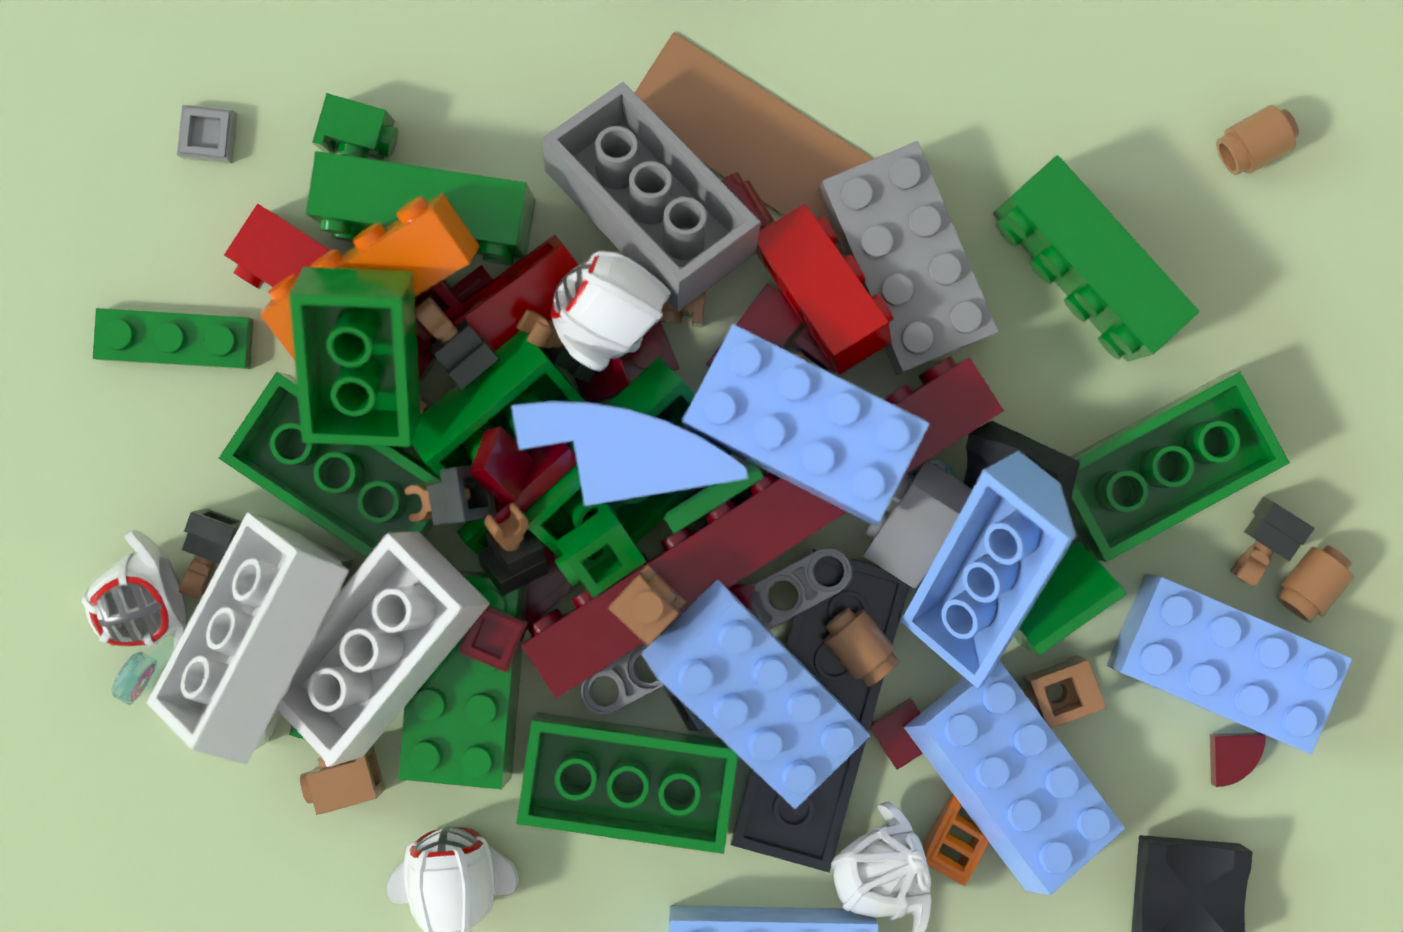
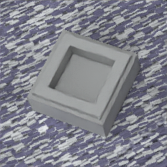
(207, 134)

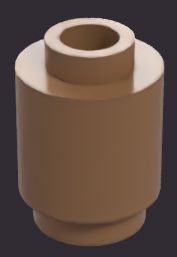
(1258, 140)
(1316, 583)
(860, 646)

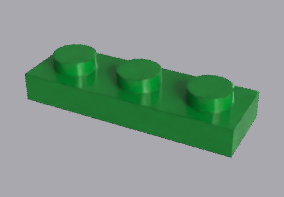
(172, 338)

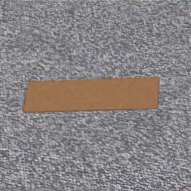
(744, 129)

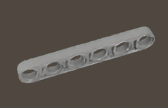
(810, 594)

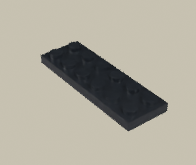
(812, 830)

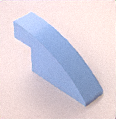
(624, 450)

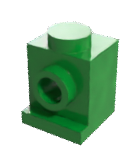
(355, 129)
(598, 552)

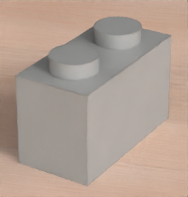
(917, 524)

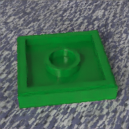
(709, 499)

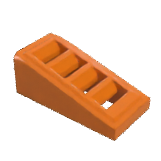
(971, 852)

